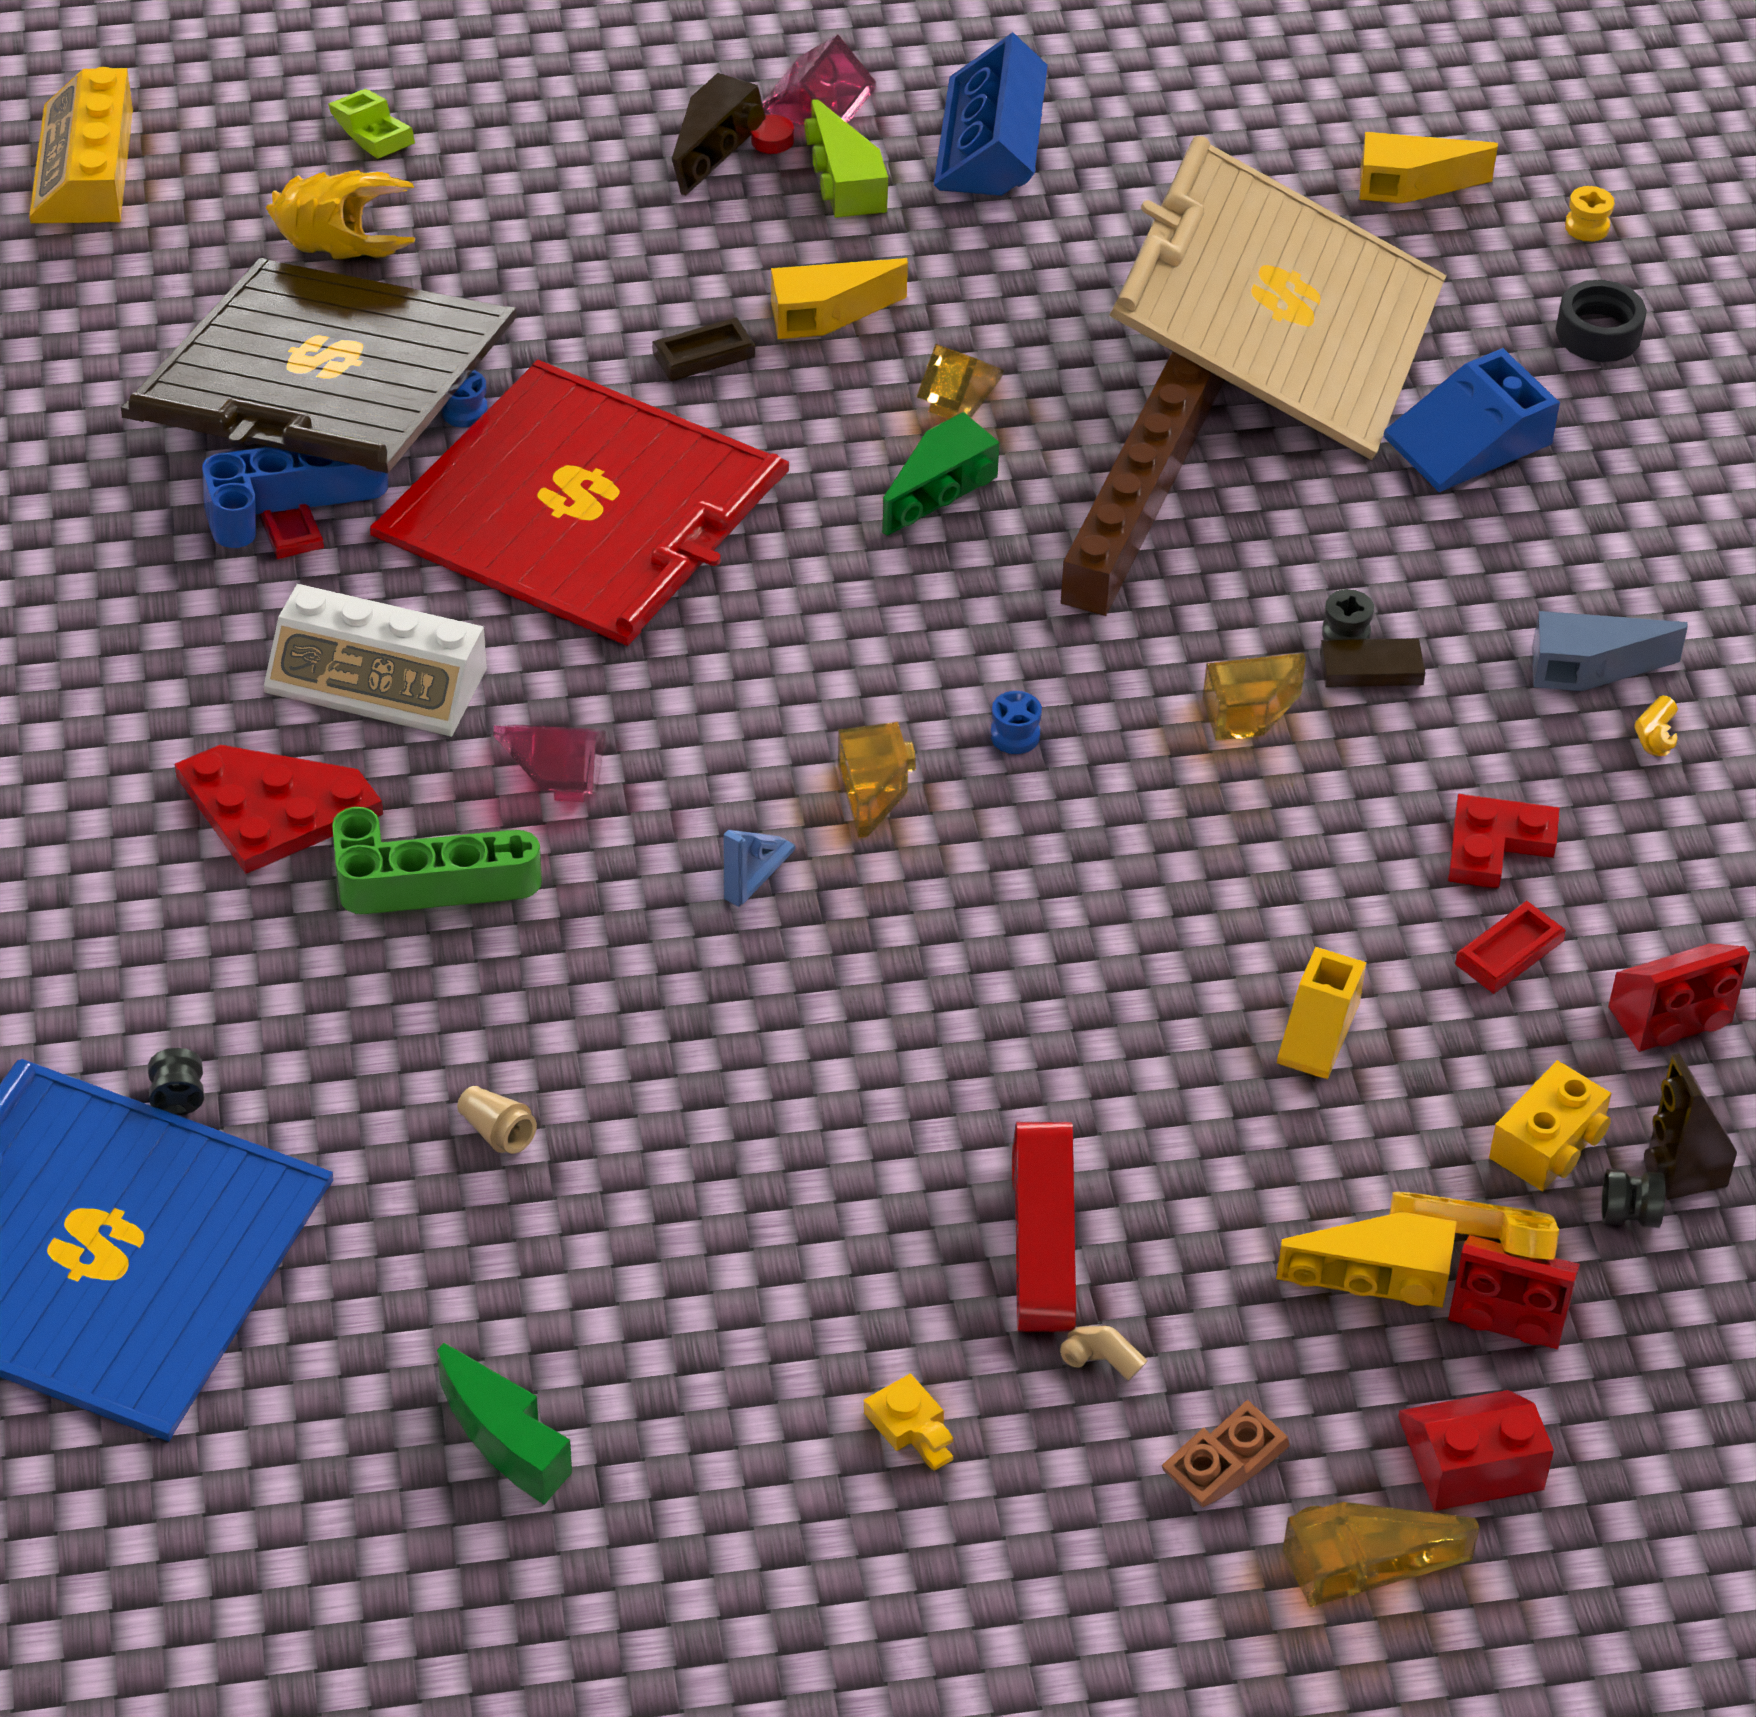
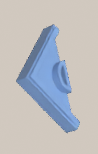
(750, 862)

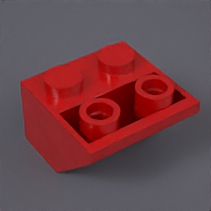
(1679, 994)
(1512, 1293)

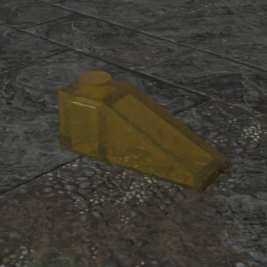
(1365, 1547)

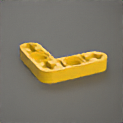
(1520, 1230)

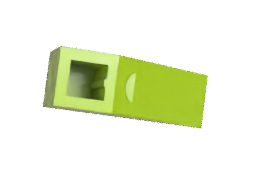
(849, 164)

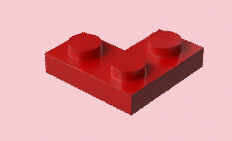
(1490, 827)

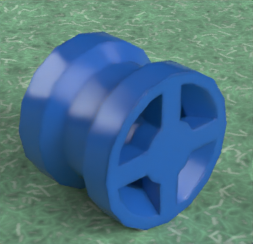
(467, 402)
(1016, 722)

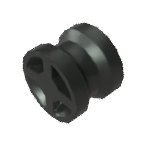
(1347, 616)
(176, 1081)

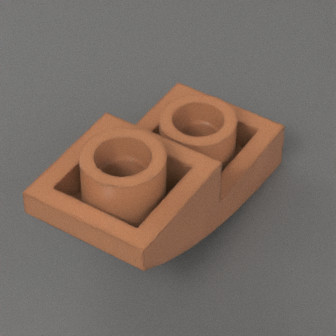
(1228, 1456)

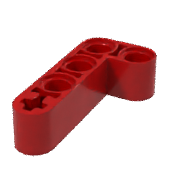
(1044, 1226)

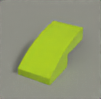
(369, 123)

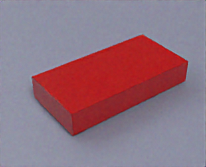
(292, 531)
(1510, 947)

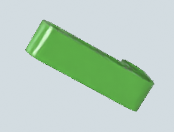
(430, 870)

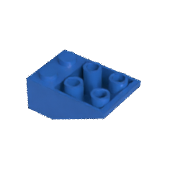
(1476, 421)

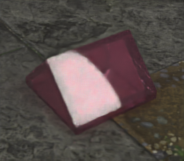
(826, 74)

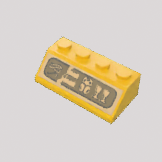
(84, 150)

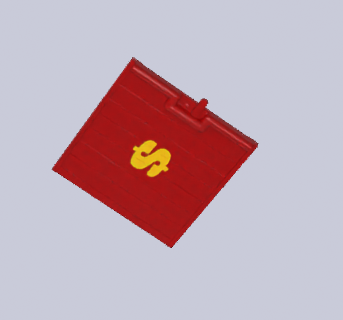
(581, 501)

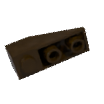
(714, 127)
(1688, 1137)

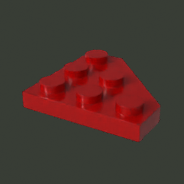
(270, 802)

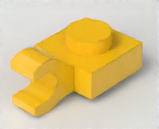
(911, 1416)

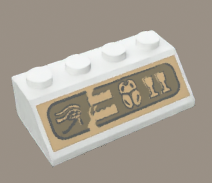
(375, 660)

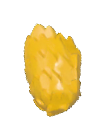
(327, 213)

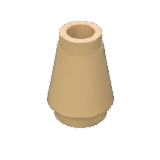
(499, 1120)

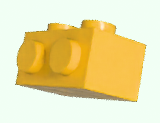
(1551, 1126)

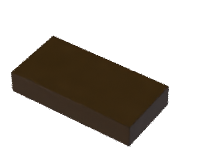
(703, 349)
(1372, 662)

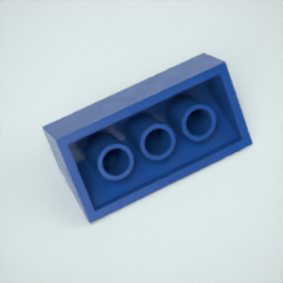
(992, 121)

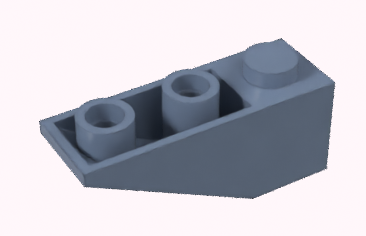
(1597, 650)

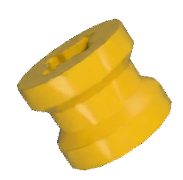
(1589, 213)

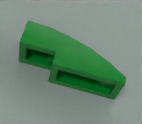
(505, 1424)

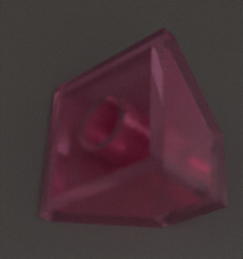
(556, 757)

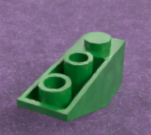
(941, 469)

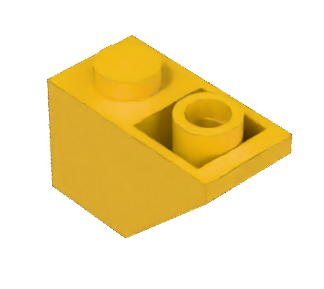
(1322, 1012)

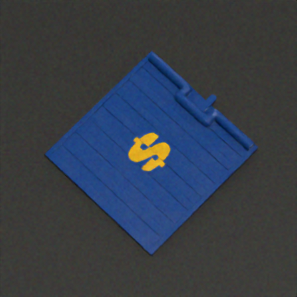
(131, 1245)

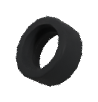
(1606, 299)

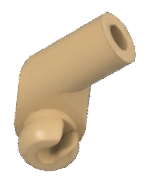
(1102, 1344)

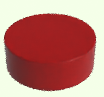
(773, 135)

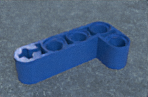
(276, 480)

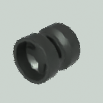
(1643, 1198)

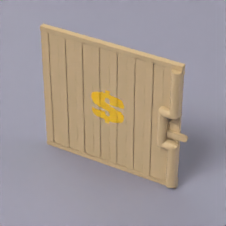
(1279, 297)

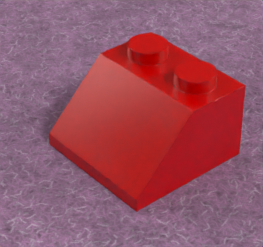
(1478, 1448)

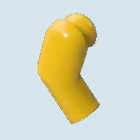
(1653, 727)

